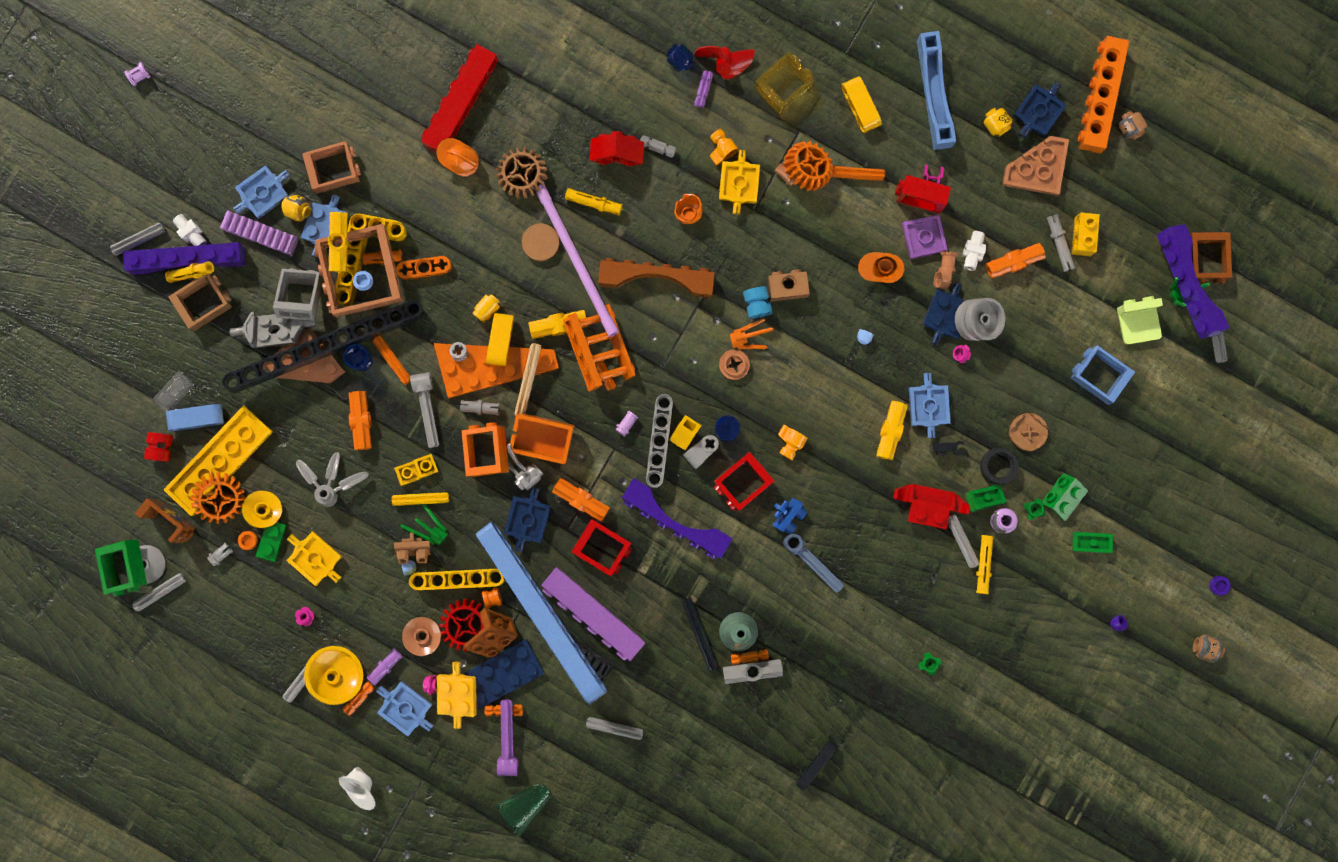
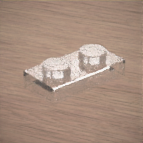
(173, 391)

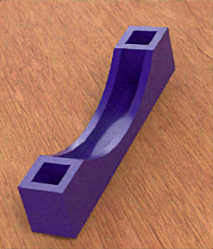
(167, 258)
(1204, 313)
(712, 540)

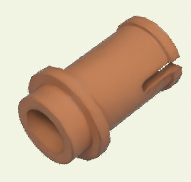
(780, 170)

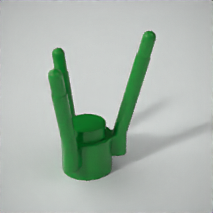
(1175, 295)
(437, 535)

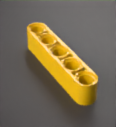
(448, 582)

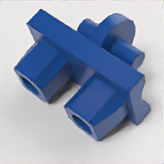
(786, 513)

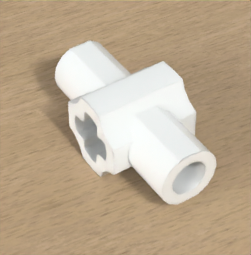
(189, 231)
(974, 250)

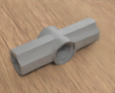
(739, 673)

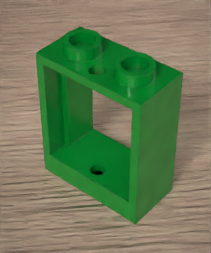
(133, 563)

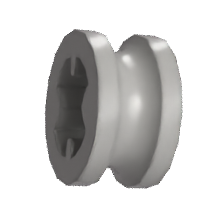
(464, 353)

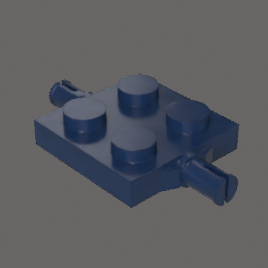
(1039, 110)
(941, 314)
(527, 519)

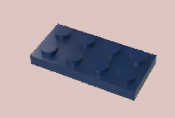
(505, 673)

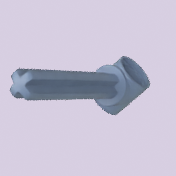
(813, 562)

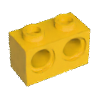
(1085, 234)

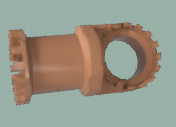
(945, 271)

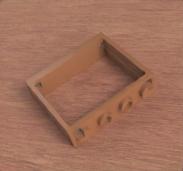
(329, 286)

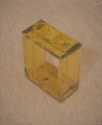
(770, 95)

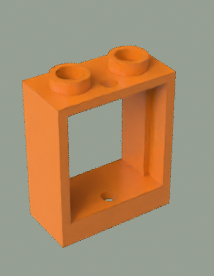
(500, 449)

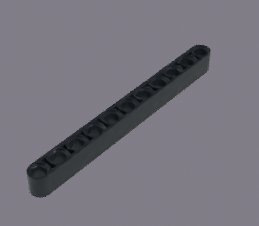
(314, 345)

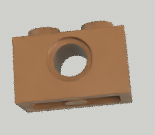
(779, 292)

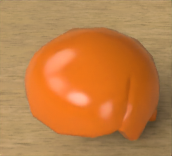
(688, 209)

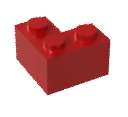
(616, 149)

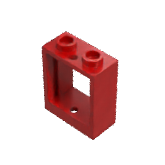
(922, 194)
(757, 468)
(577, 550)

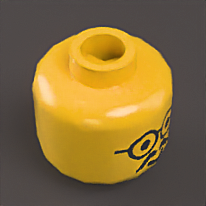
(998, 121)

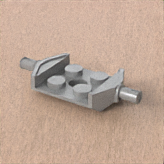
(259, 328)

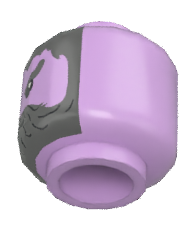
(1008, 516)

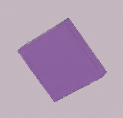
(924, 237)

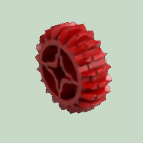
(457, 619)

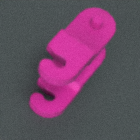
(926, 176)

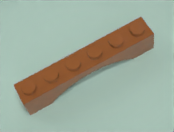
(616, 274)

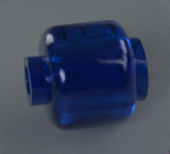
(679, 57)

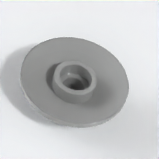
(155, 562)

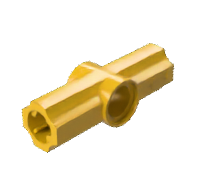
(338, 255)
(552, 325)
(891, 430)

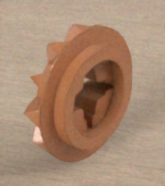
(737, 356)

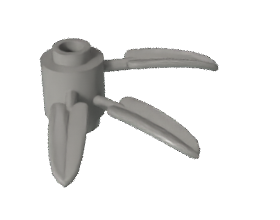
(331, 473)
(528, 476)

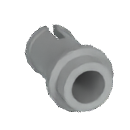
(218, 555)

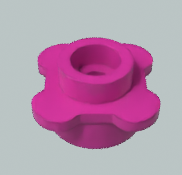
(430, 684)

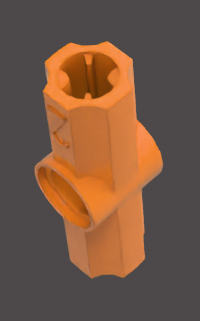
(1015, 260)
(360, 420)
(581, 499)

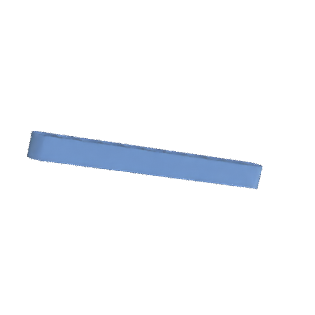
(541, 613)

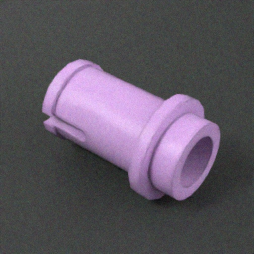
(625, 425)

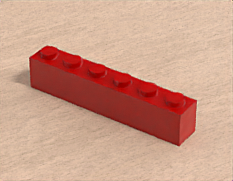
(460, 97)

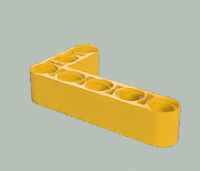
(357, 251)

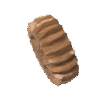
(527, 169)

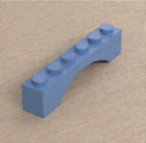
(932, 74)

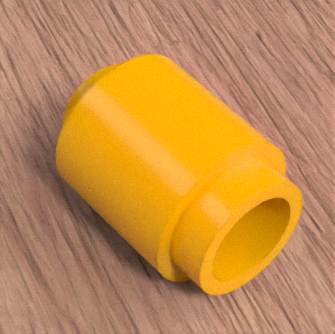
(486, 308)

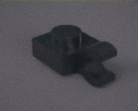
(942, 448)

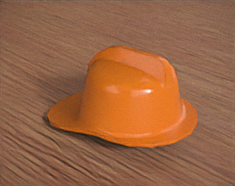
(457, 157)
(881, 267)

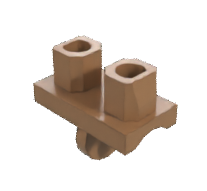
(412, 547)

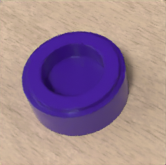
(1219, 585)

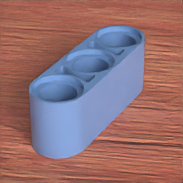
(194, 417)

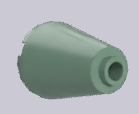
(730, 627)

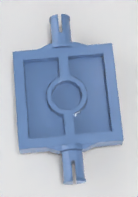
(261, 192)
(318, 222)
(929, 405)
(404, 708)

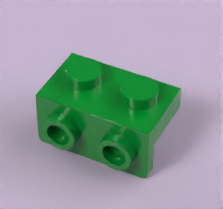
(1064, 496)

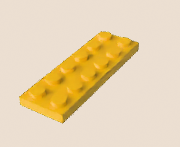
(221, 454)

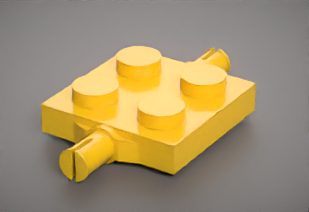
(739, 182)
(314, 558)
(456, 695)

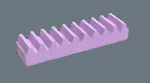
(259, 233)

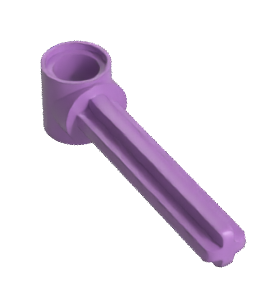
(507, 763)

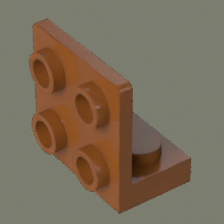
(495, 636)

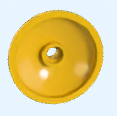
(343, 667)

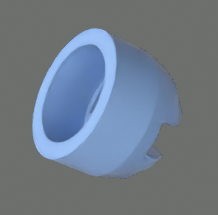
(864, 337)
(409, 568)

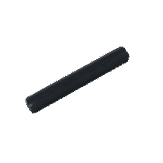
(699, 634)

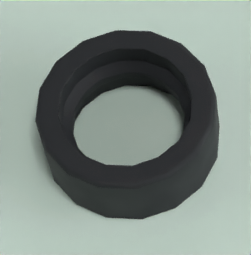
(1014, 466)

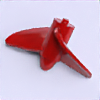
(728, 63)

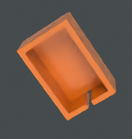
(542, 438)

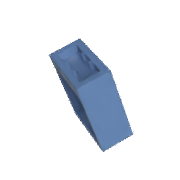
(1124, 377)

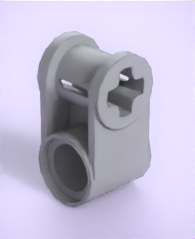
(699, 453)

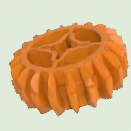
(806, 171)
(210, 497)

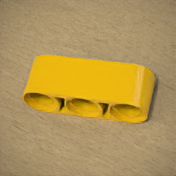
(861, 104)
(500, 339)

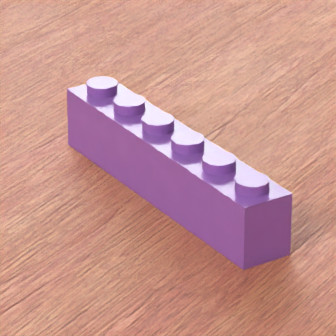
(593, 613)

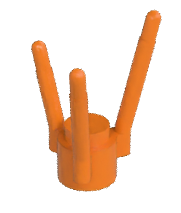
(739, 337)

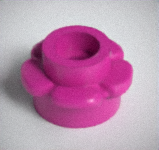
(958, 353)
(309, 616)

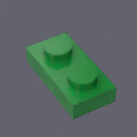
(985, 497)
(271, 542)
(1092, 542)

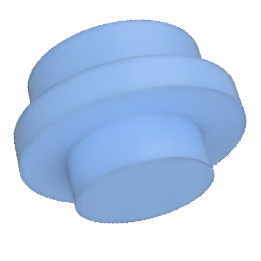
(363, 280)

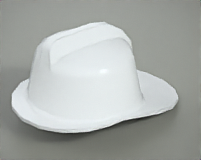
(358, 787)

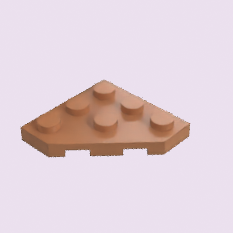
(1039, 168)
(323, 370)

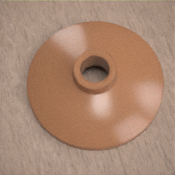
(412, 639)

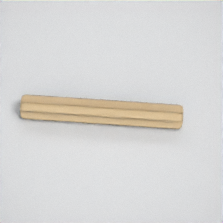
(528, 378)

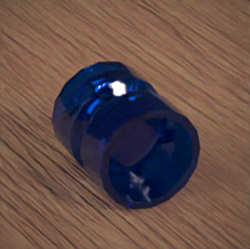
(358, 358)
(726, 428)

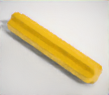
(415, 499)

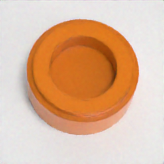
(248, 540)

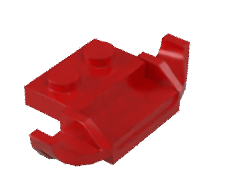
(930, 505)

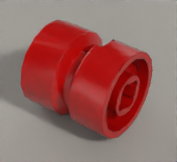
(158, 454)

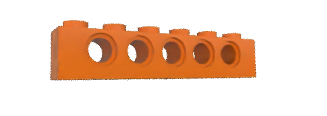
(1117, 49)

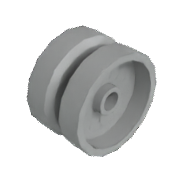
(980, 319)

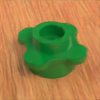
(1037, 503)
(935, 662)

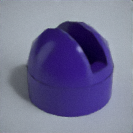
(1119, 623)

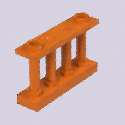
(584, 357)

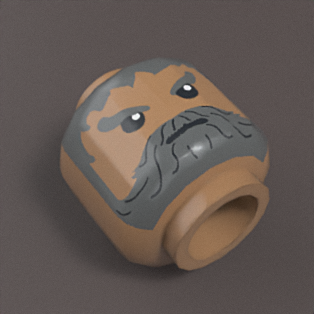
(1132, 125)
(1208, 648)

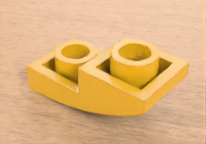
(416, 470)

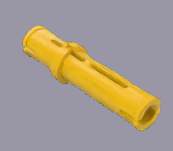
(601, 204)
(193, 271)
(986, 541)

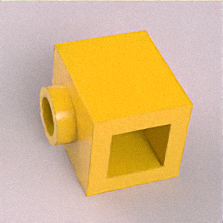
(685, 432)

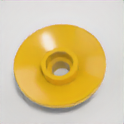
(261, 500)

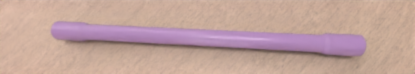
(606, 319)

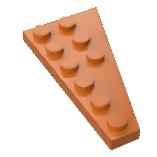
(476, 375)

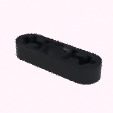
(816, 765)

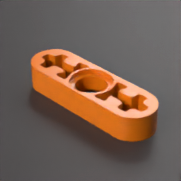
(410, 274)

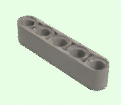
(663, 432)

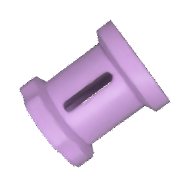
(137, 74)

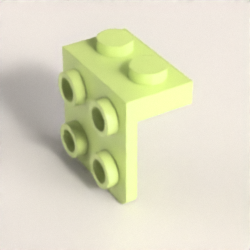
(1140, 320)

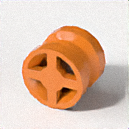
(492, 597)

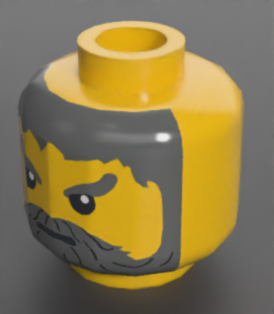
(296, 207)

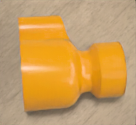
(725, 147)
(794, 442)

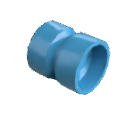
(757, 302)

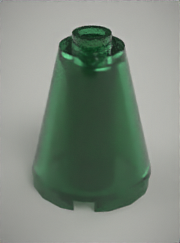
(523, 807)

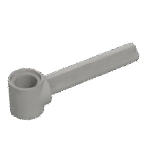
(422, 384)

